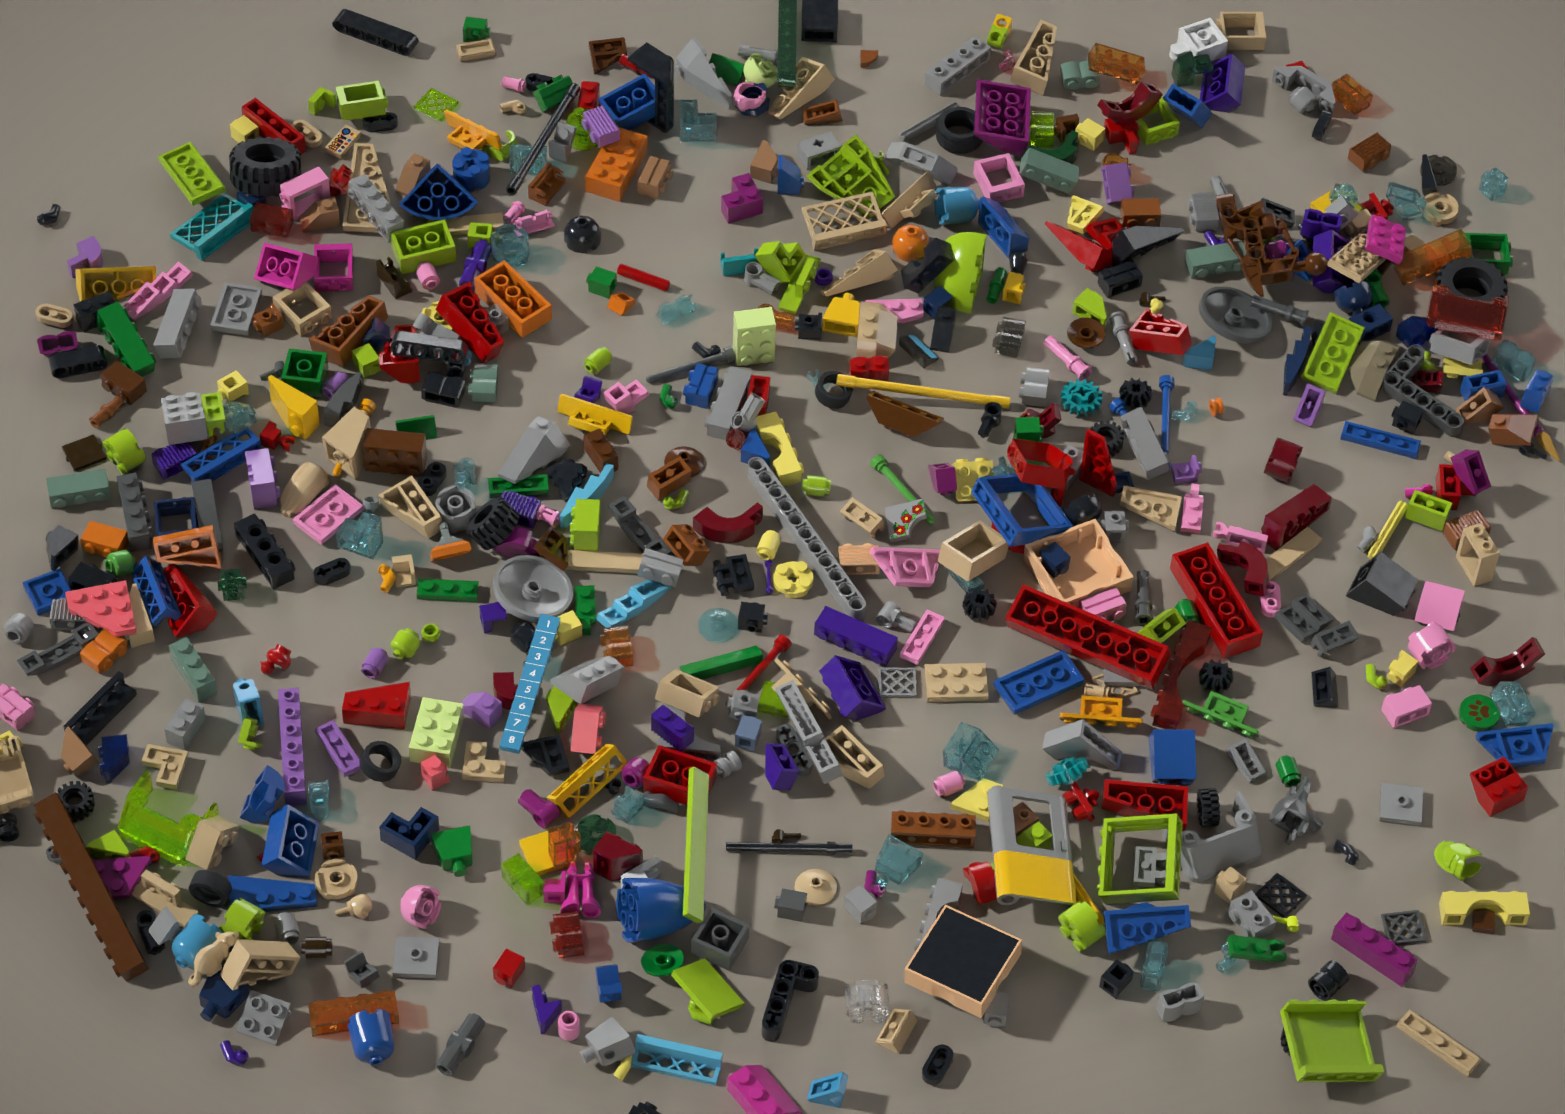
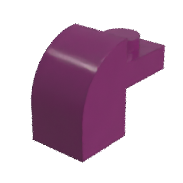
(518, 542)

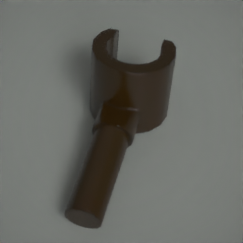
(1145, 299)
(779, 836)

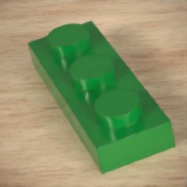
(529, 486)
(447, 590)

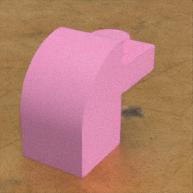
(625, 398)

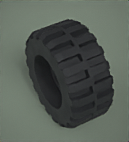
(262, 165)
(1474, 275)

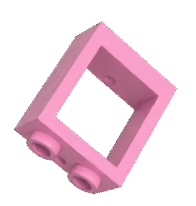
(312, 179)
(1011, 189)

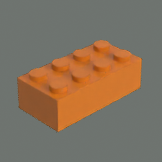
(616, 165)
(515, 297)

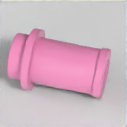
(515, 84)
(516, 209)

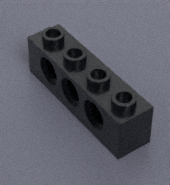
(264, 551)

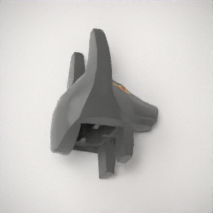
(1295, 812)

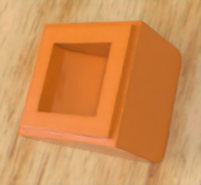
(620, 303)

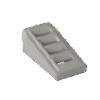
(1245, 746)

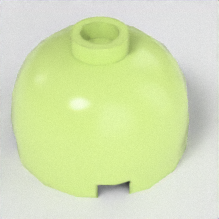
(759, 70)

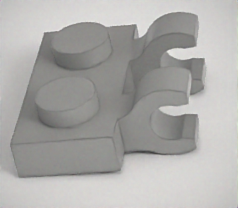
(1145, 867)

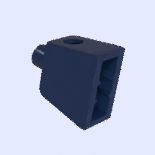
(219, 999)

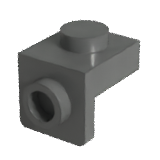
(360, 970)

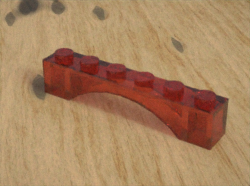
(1193, 645)

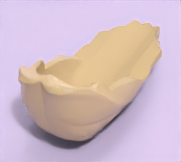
(303, 488)

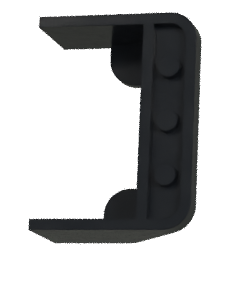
(662, 69)

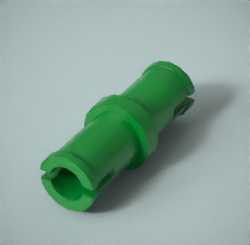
(996, 285)

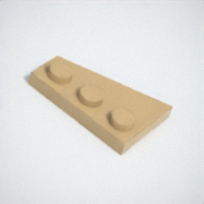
(1153, 505)

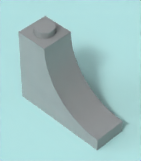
(1081, 740)
(699, 747)

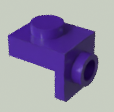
(590, 389)

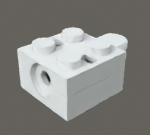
(1200, 39)

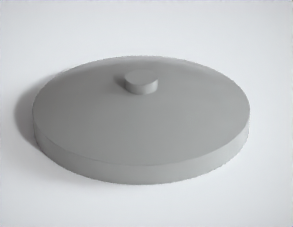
(532, 587)

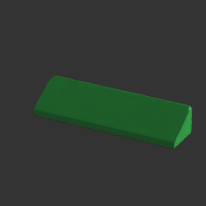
(724, 663)

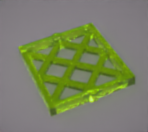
(441, 96)

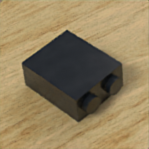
(819, 20)

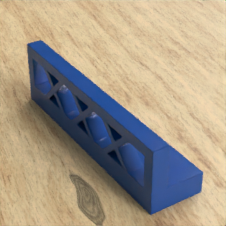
(225, 460)
(158, 586)

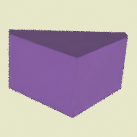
(1310, 405)

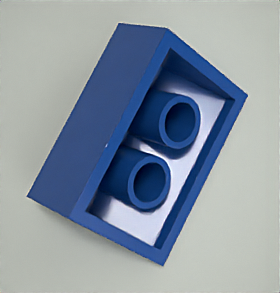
(1001, 227)
(298, 834)

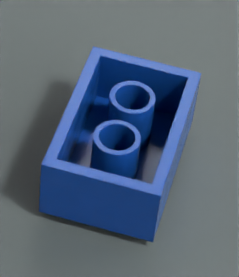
(631, 103)

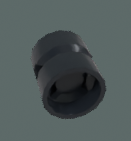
(1328, 981)

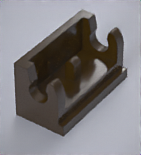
(392, 278)

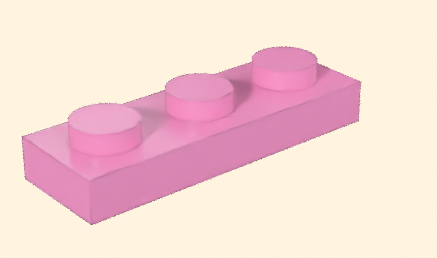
(922, 637)

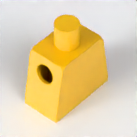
(842, 316)

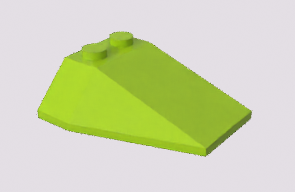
(853, 173)

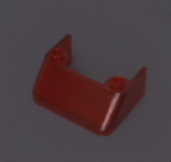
(1466, 314)

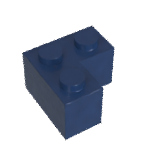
(412, 835)

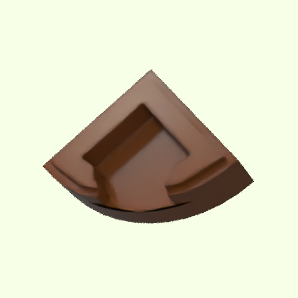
(868, 57)

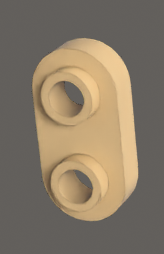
(312, 135)
(56, 316)

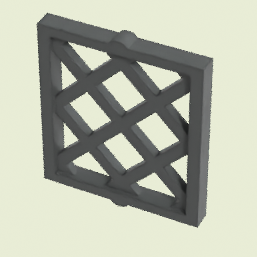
(1409, 920)

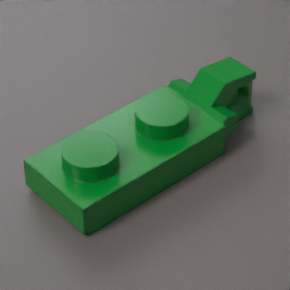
(585, 607)

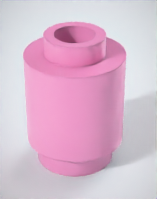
(427, 275)
(949, 783)
(568, 1026)

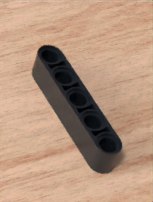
(375, 32)

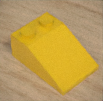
(294, 408)

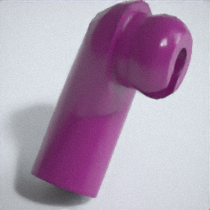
(871, 886)

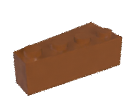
(348, 331)

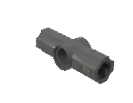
(460, 1044)

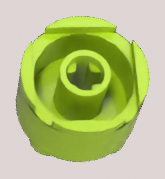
(124, 451)
(243, 918)
(1081, 925)

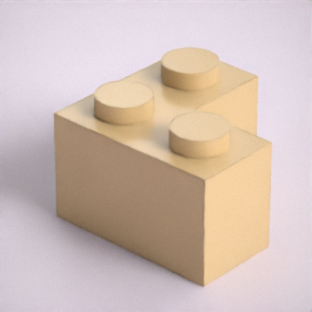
(210, 839)

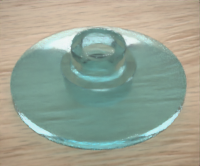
(718, 631)

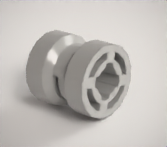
(727, 764)

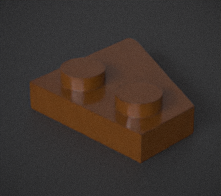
(606, 52)
(553, 548)

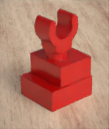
(271, 437)

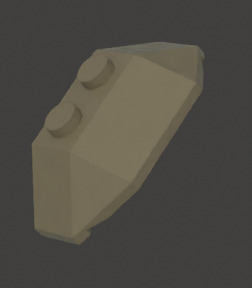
(1370, 365)

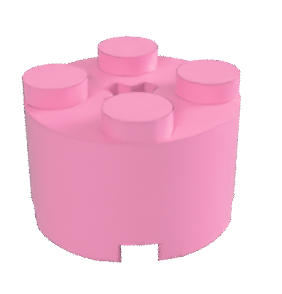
(1431, 646)

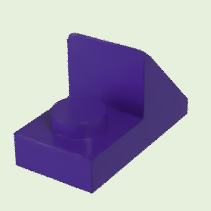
(545, 1011)

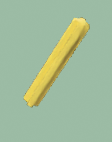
(1388, 529)

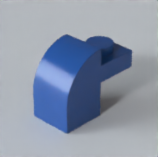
(608, 983)

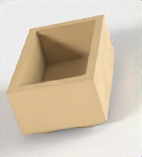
(973, 550)

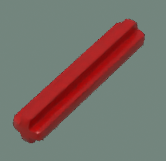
(643, 277)

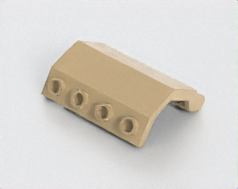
(14, 778)

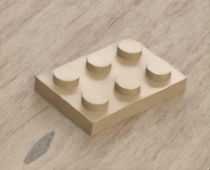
(956, 682)

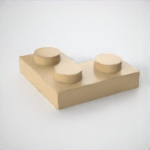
(170, 762)
(478, 768)

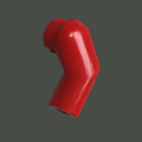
(146, 851)

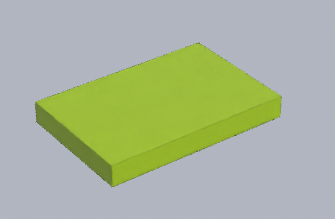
(707, 989)

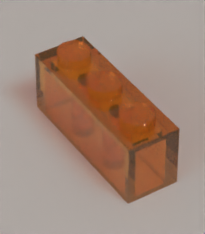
(1116, 63)

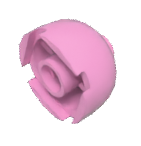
(420, 905)

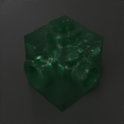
(232, 584)

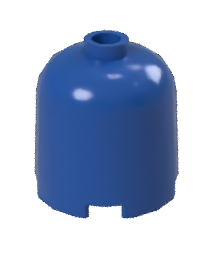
(371, 1036)

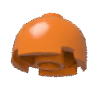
(910, 242)

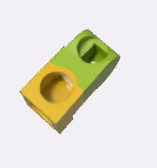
(999, 31)

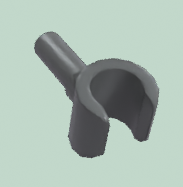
(279, 366)

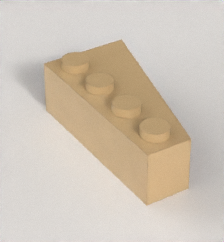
(1035, 60)

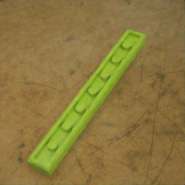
(695, 845)

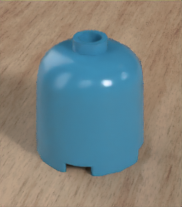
(956, 205)
(192, 939)

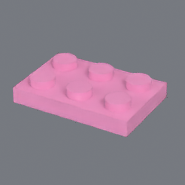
(327, 514)

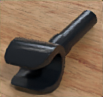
(1524, 450)
(614, 782)

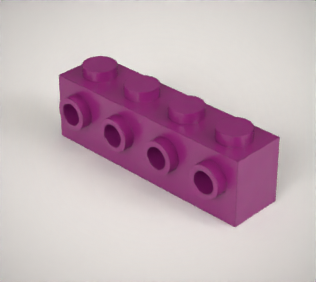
(1374, 949)

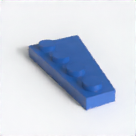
(272, 894)
(1140, 925)

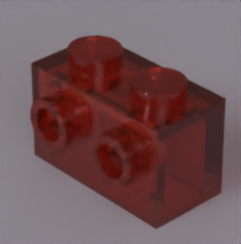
(271, 220)

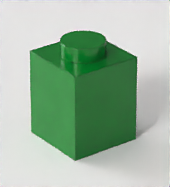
(602, 282)

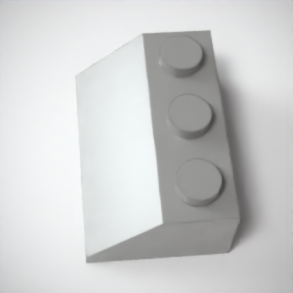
(589, 678)

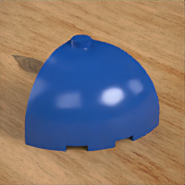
(438, 196)

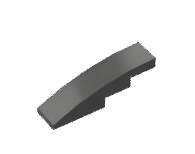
(206, 507)

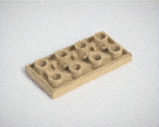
(1355, 260)

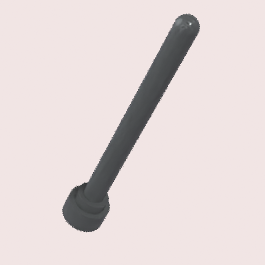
(726, 355)

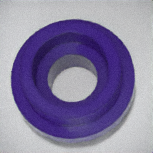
(823, 277)

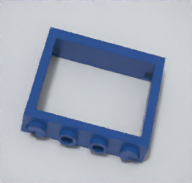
(986, 493)

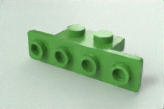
(1224, 710)

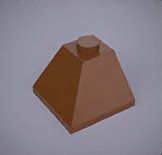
(1512, 428)

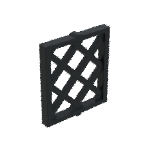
(1299, 893)

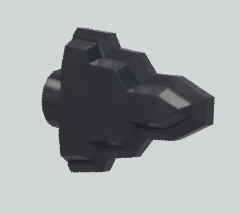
(567, 476)

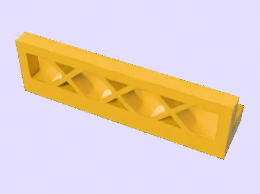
(581, 775)

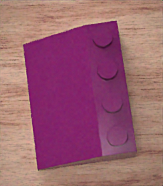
(1003, 116)

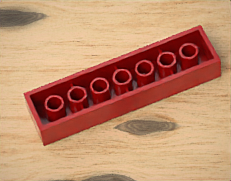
(1088, 636)

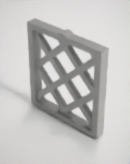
(885, 670)

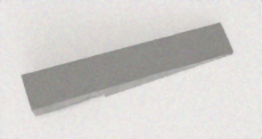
(809, 731)

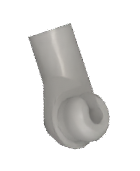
(1369, 538)

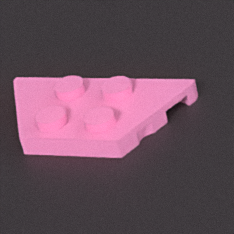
(907, 565)

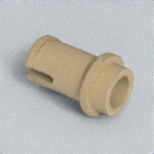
(1096, 690)

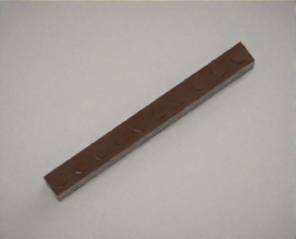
(91, 888)

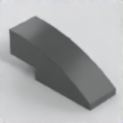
(343, 400)

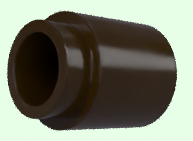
(316, 947)

